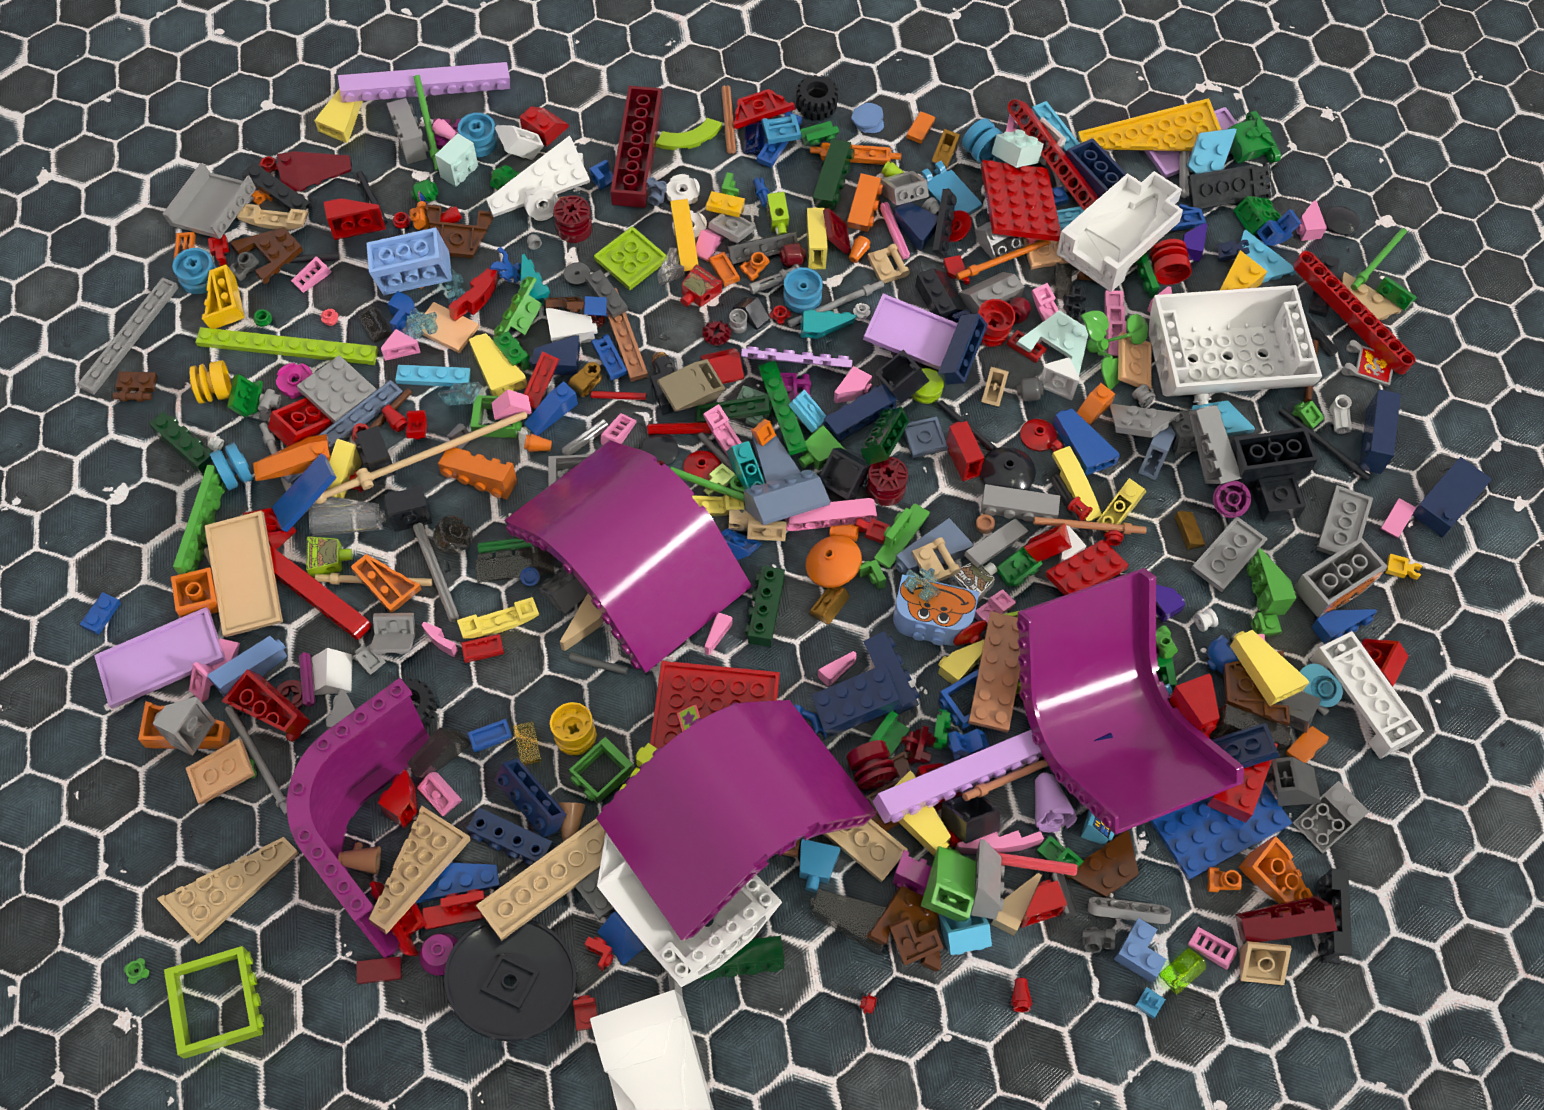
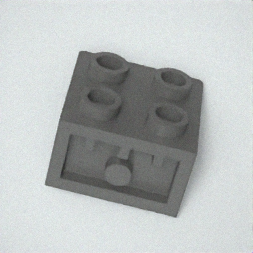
(1185, 437)
(1301, 709)

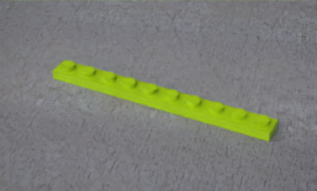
(286, 346)

